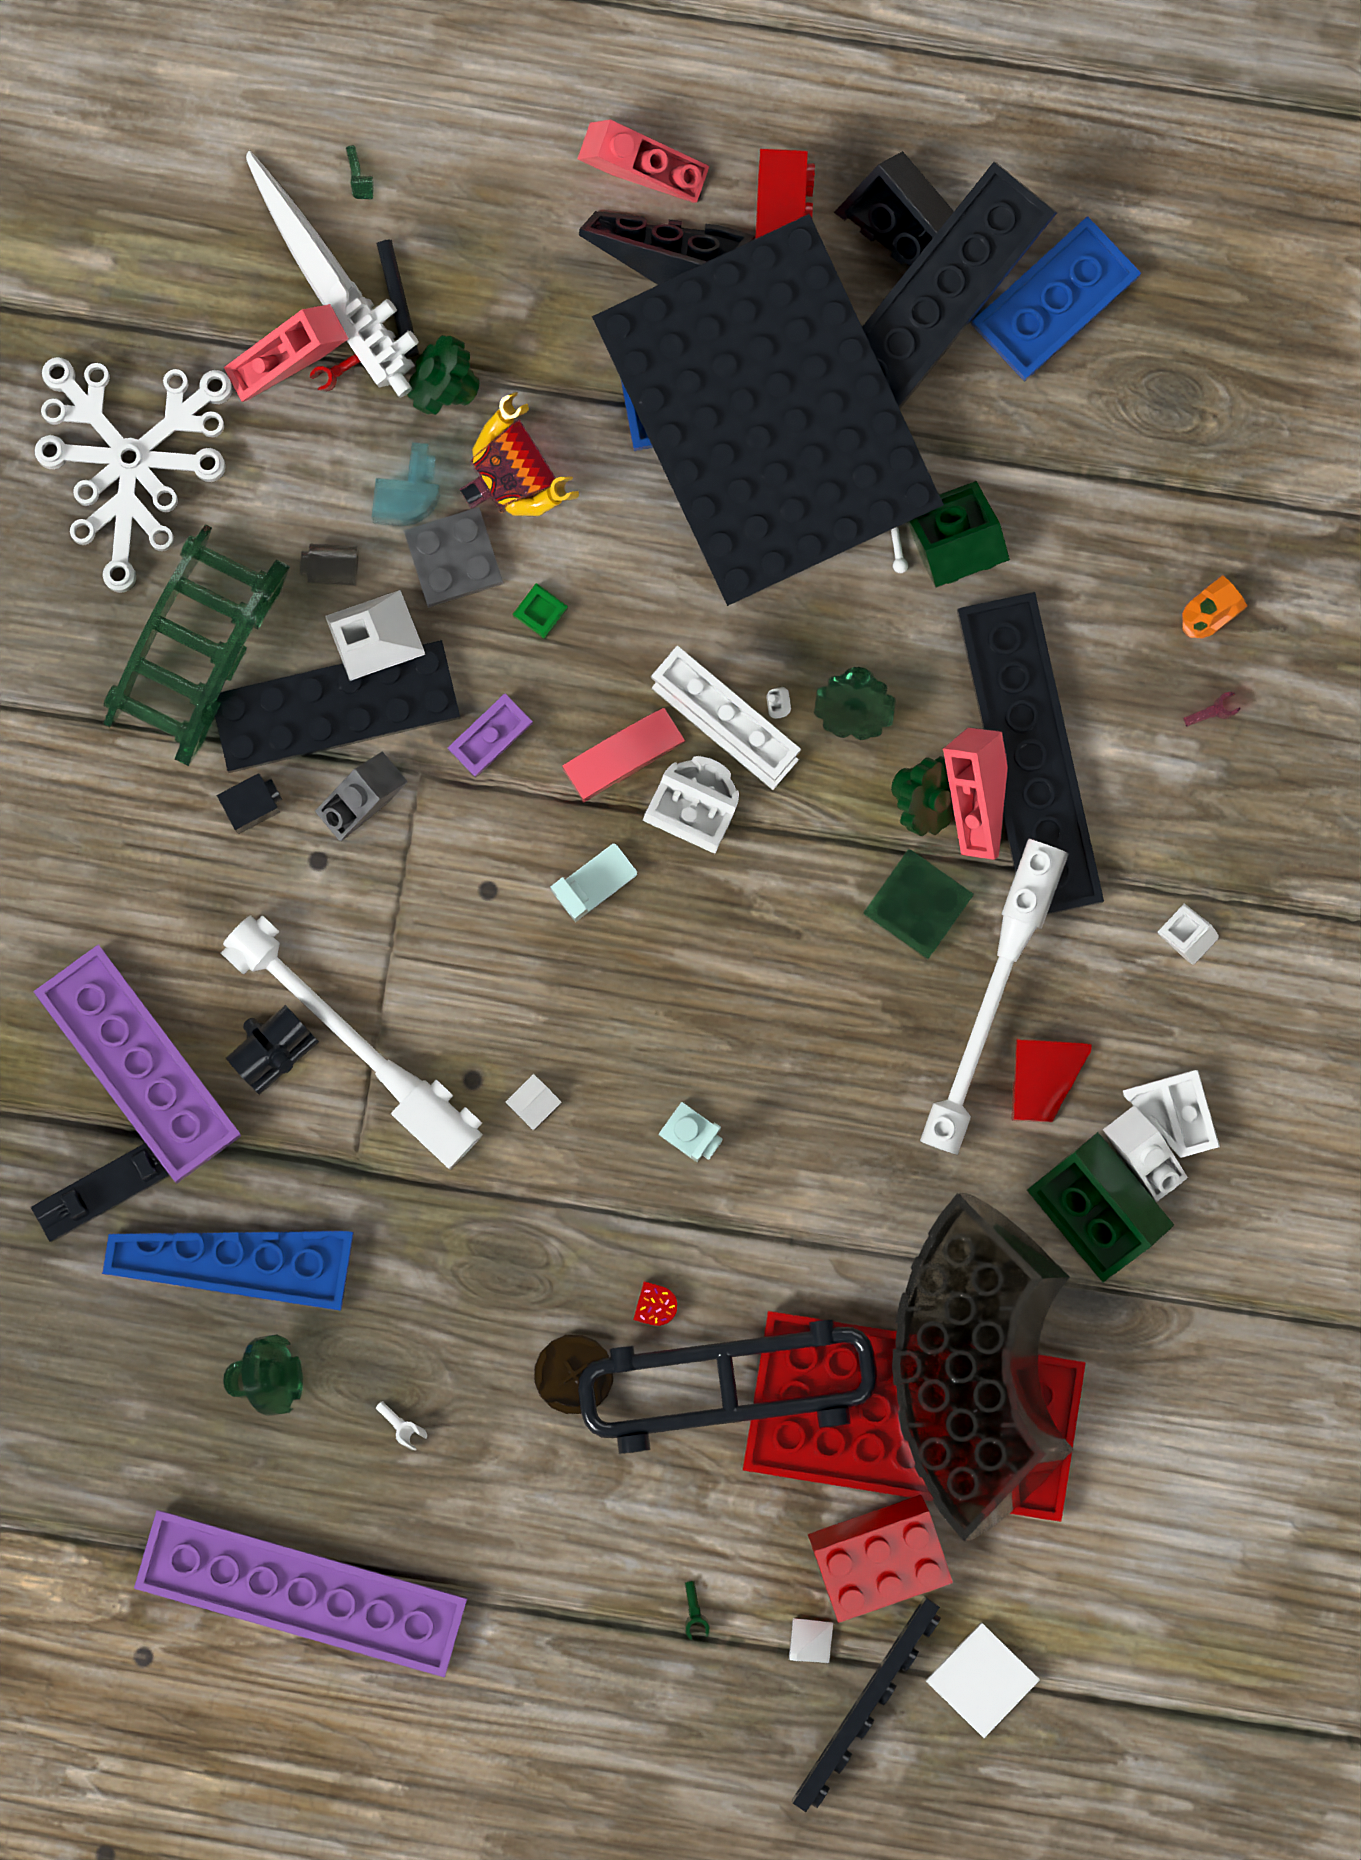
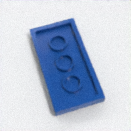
(1056, 298)

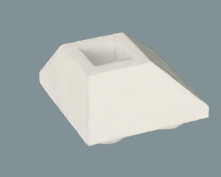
(375, 635)

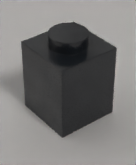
(250, 802)

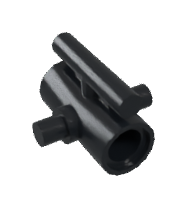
(271, 1048)

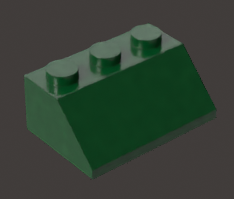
(1100, 1207)

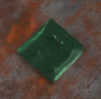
(918, 904)

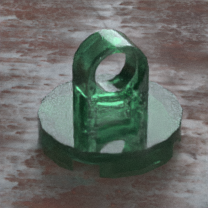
(268, 1376)

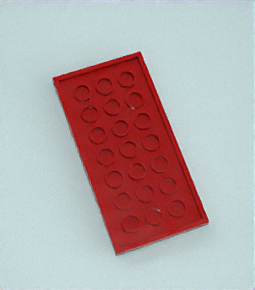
(872, 1449)

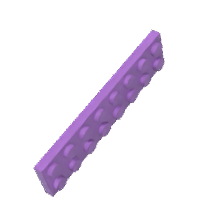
(300, 1593)

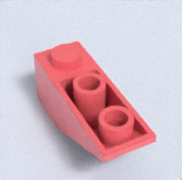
(642, 160)

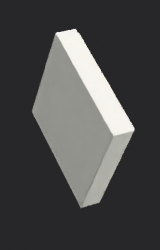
(982, 1680)

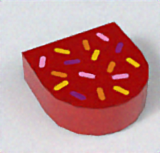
(655, 1305)

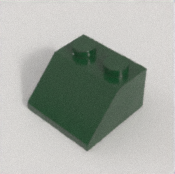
(959, 536)

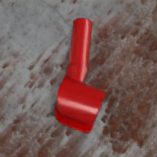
(334, 372)

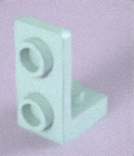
(594, 882)
(691, 1133)

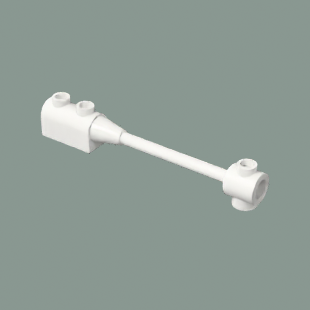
(1022, 914)
(422, 1106)

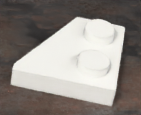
(1178, 1111)

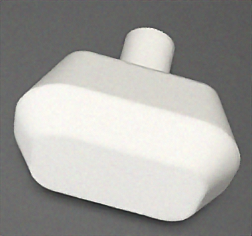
(778, 702)

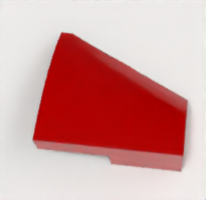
(1044, 1077)

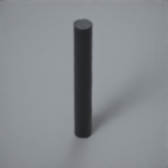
(396, 291)

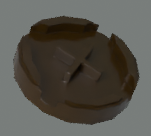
(560, 1368)

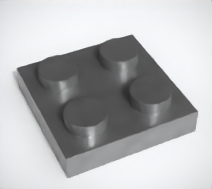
(453, 557)

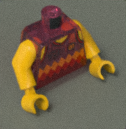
(513, 468)

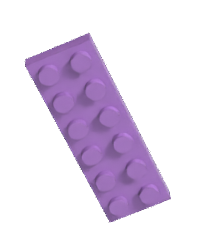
(137, 1064)

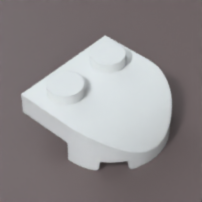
(695, 802)

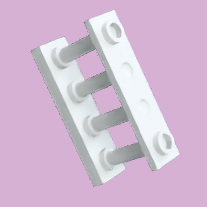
(725, 718)

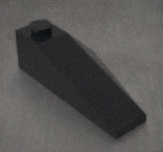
(661, 249)

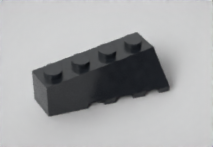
(897, 208)

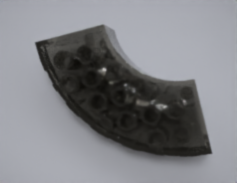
(972, 1365)

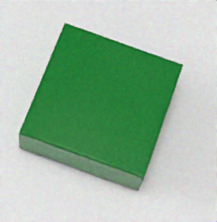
(540, 611)

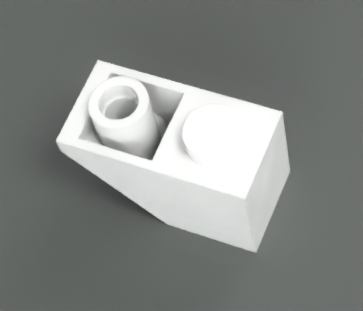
(1145, 1153)

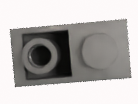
(361, 795)

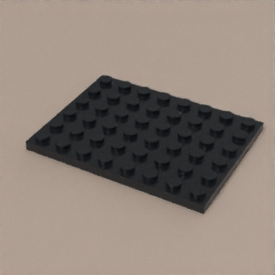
(768, 409)

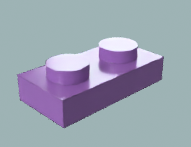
(490, 735)

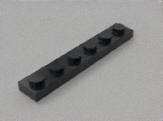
(877, 1690)

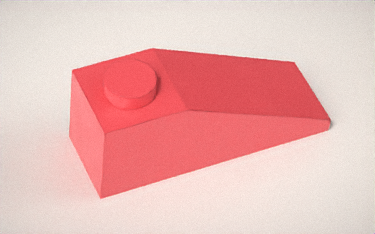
(286, 351)
(977, 788)

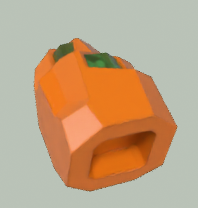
(1212, 609)

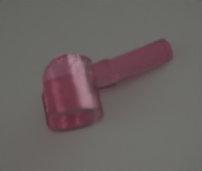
(1212, 711)

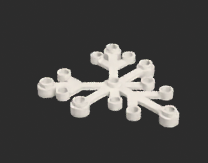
(125, 505)

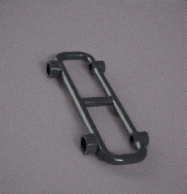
(830, 1408)

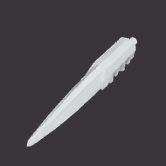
(363, 325)

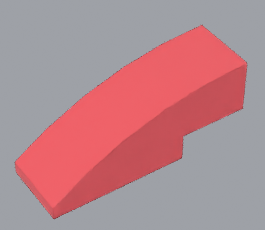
(623, 754)

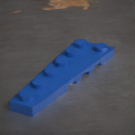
(263, 1265)

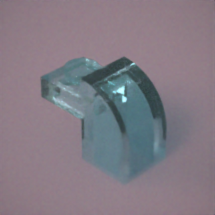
(411, 500)

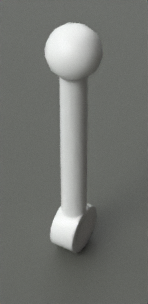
(899, 565)

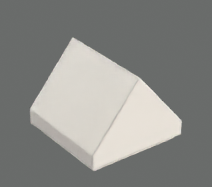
(533, 1102)

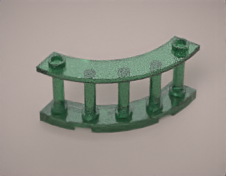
(225, 656)

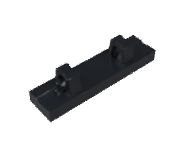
(99, 1191)

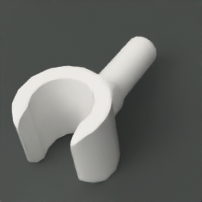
(403, 1428)

